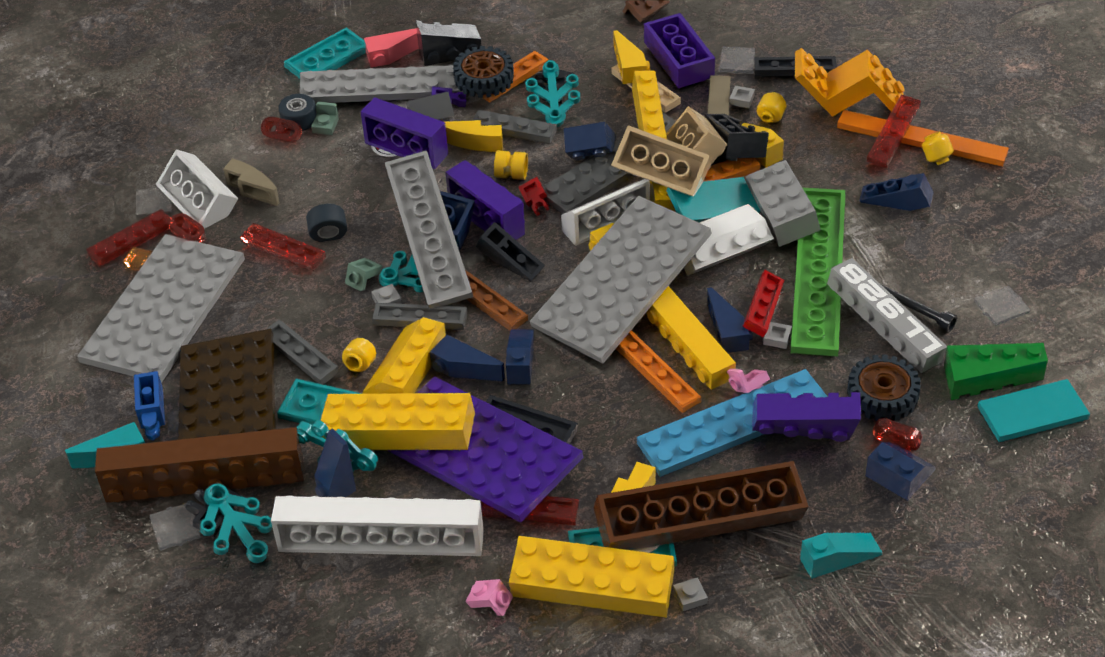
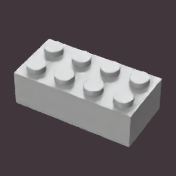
(783, 203)

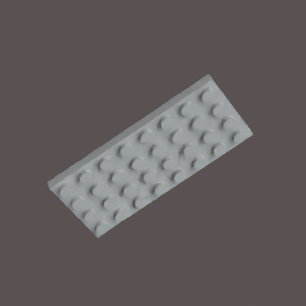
(620, 278)
(161, 307)

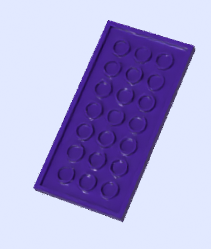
(506, 459)

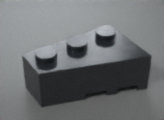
(445, 42)
(740, 140)

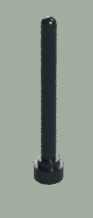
(945, 320)

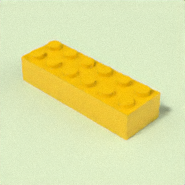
(402, 420)
(592, 576)

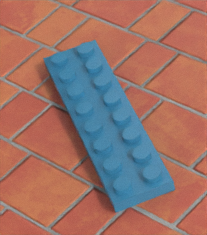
(715, 427)

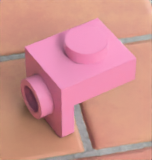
(748, 382)
(490, 594)

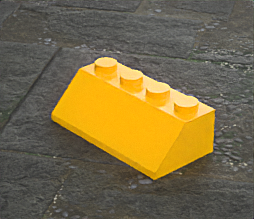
(407, 359)

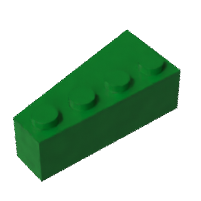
(992, 366)

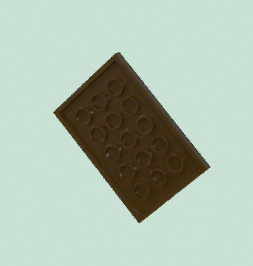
(227, 386)

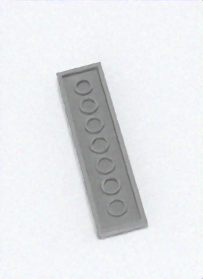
(382, 83)
(428, 230)

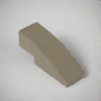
(251, 182)

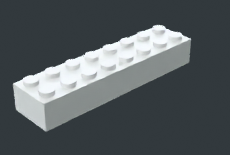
(378, 525)

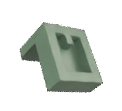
(325, 119)
(360, 271)

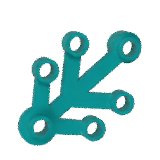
(554, 114)
(396, 276)
(361, 459)
(235, 520)

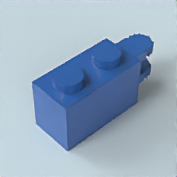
(149, 403)

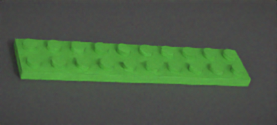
(815, 303)

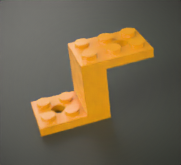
(847, 82)

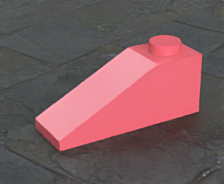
(390, 47)

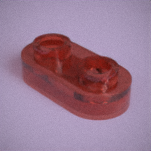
(282, 129)
(186, 228)
(900, 434)

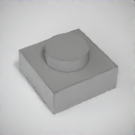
(742, 96)
(386, 295)
(777, 335)
(690, 594)

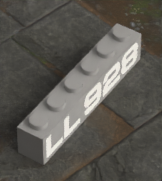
(887, 315)

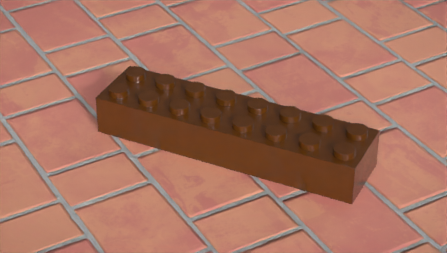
(198, 463)
(700, 507)

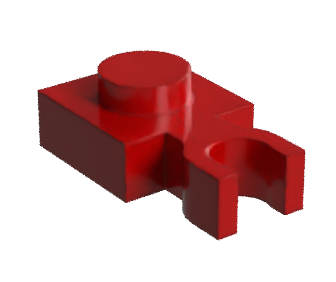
(534, 194)

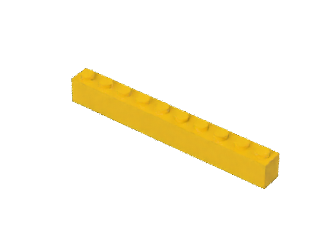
(685, 332)

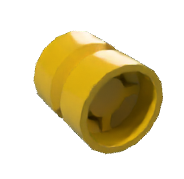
(511, 165)

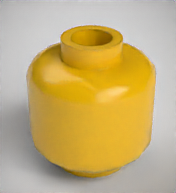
(771, 107)
(937, 148)
(359, 355)

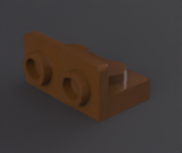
(644, 8)

